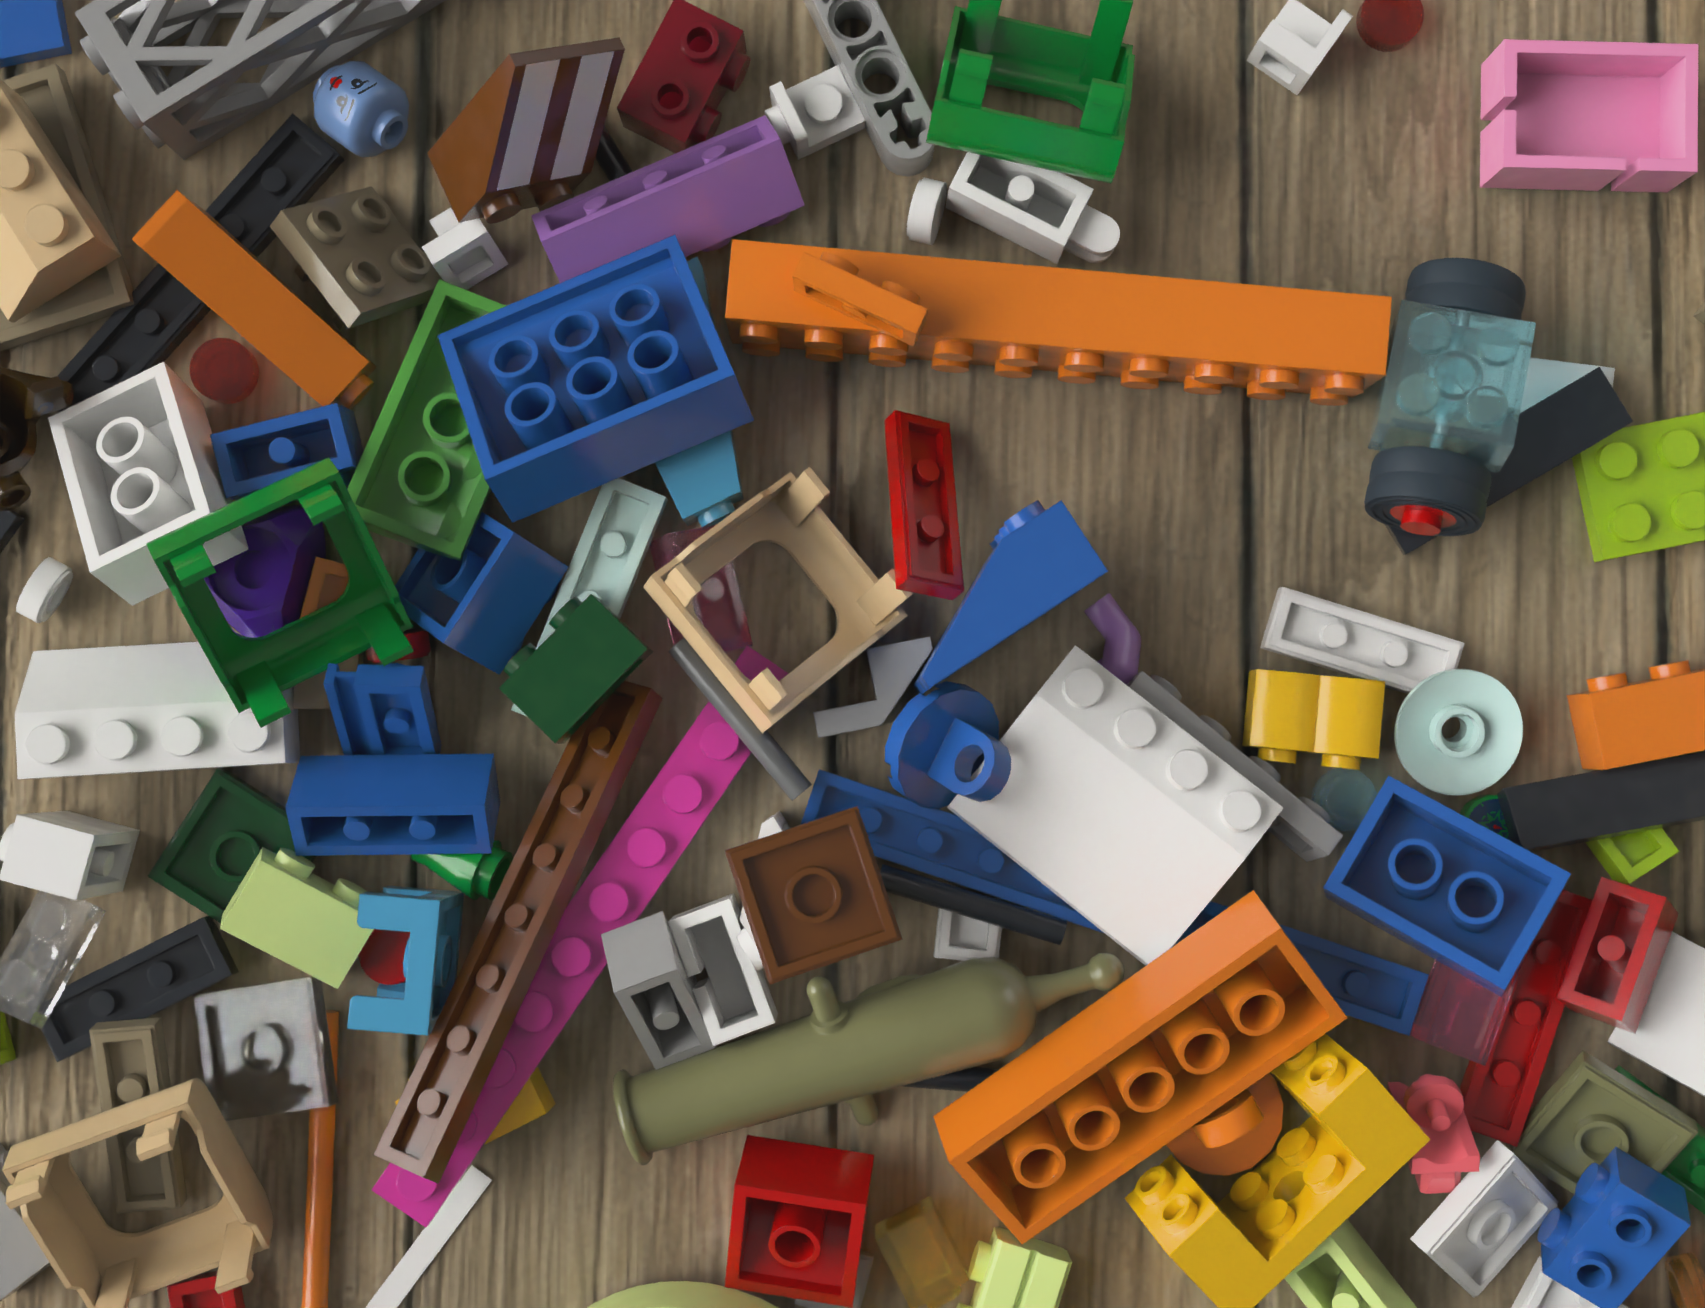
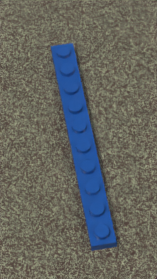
(954, 851)

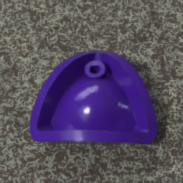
(270, 579)

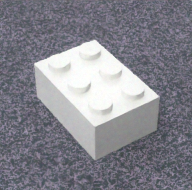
(137, 469)

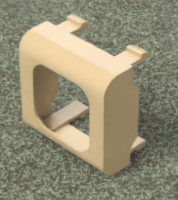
(791, 518)
(119, 1266)

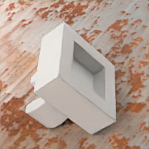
(463, 250)

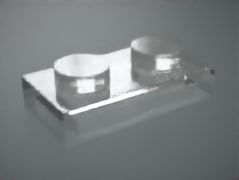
(45, 955)

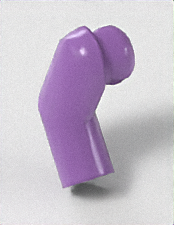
(1121, 638)

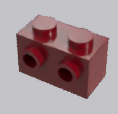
(684, 78)

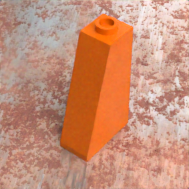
(255, 302)

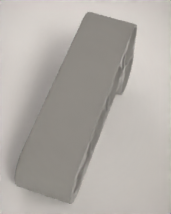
(877, 54)

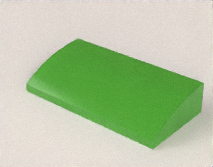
(420, 464)

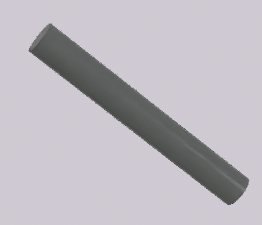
(761, 745)

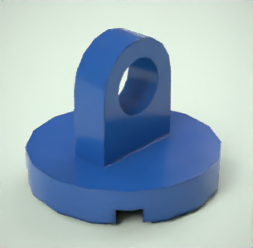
(942, 743)

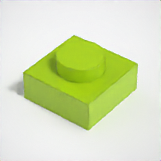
(1633, 854)

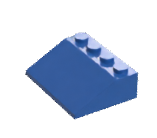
(592, 379)
(1032, 569)

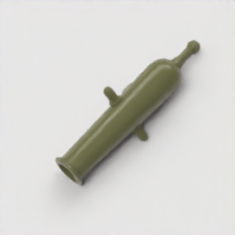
(848, 1050)

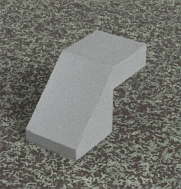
(891, 672)

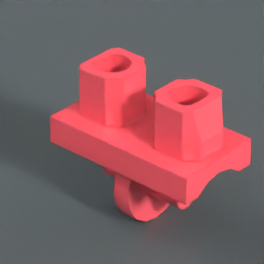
(1438, 1110)

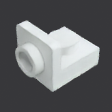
(814, 112)

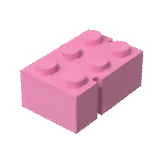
(1589, 115)

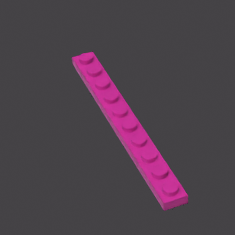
(575, 958)

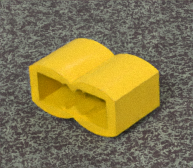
(1314, 716)

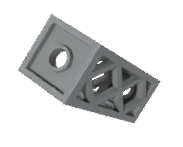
(203, 106)

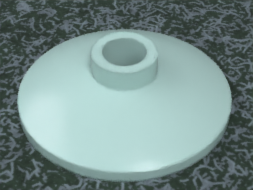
(1482, 747)

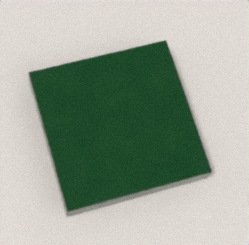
(221, 842)

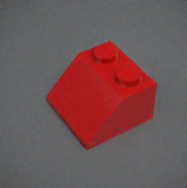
(798, 1220)

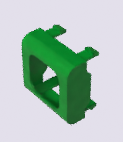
(1041, 61)
(265, 666)

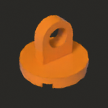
(1235, 1133)

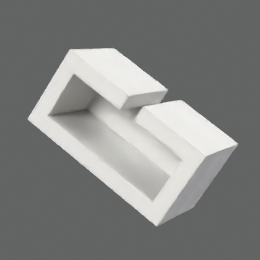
(735, 994)

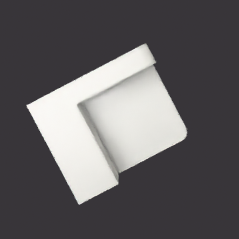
(1296, 44)

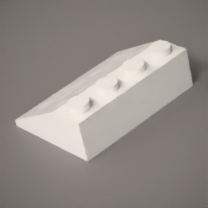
(1118, 808)

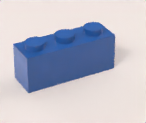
(394, 804)

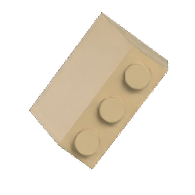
(45, 221)

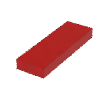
(923, 506)

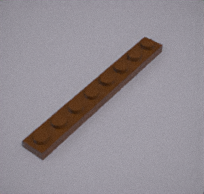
(516, 935)

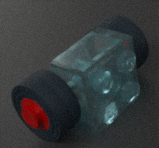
(1448, 396)

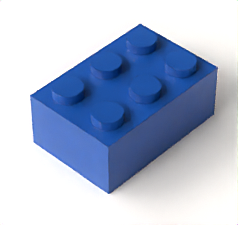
(1446, 885)

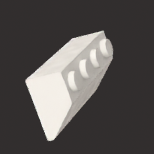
(138, 714)

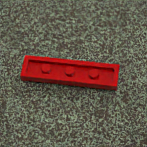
(1502, 1090)

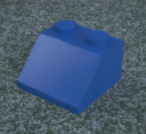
(485, 598)

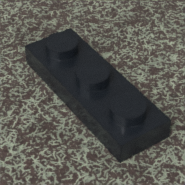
(139, 985)

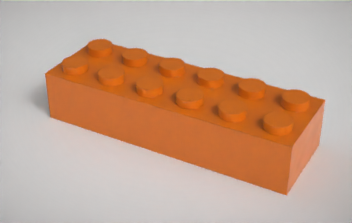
(1137, 1068)

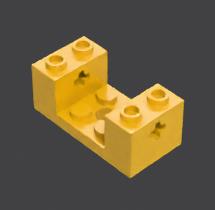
(1295, 1194)

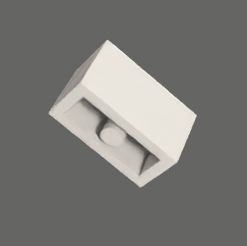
(67, 854)

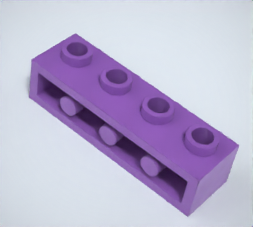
(694, 194)

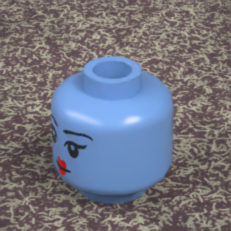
(361, 108)

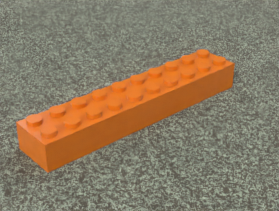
(1074, 324)

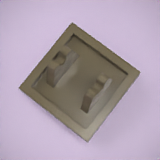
(357, 256)

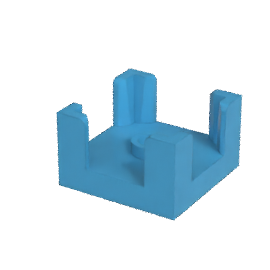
(428, 962)

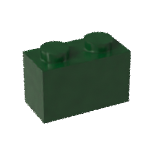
(573, 667)

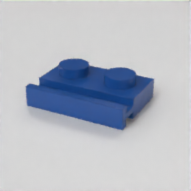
(382, 710)

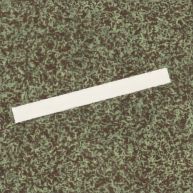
(431, 1240)

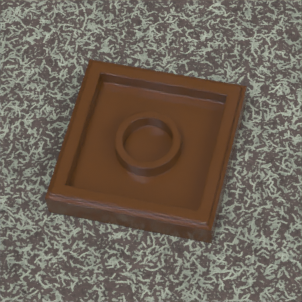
(813, 895)

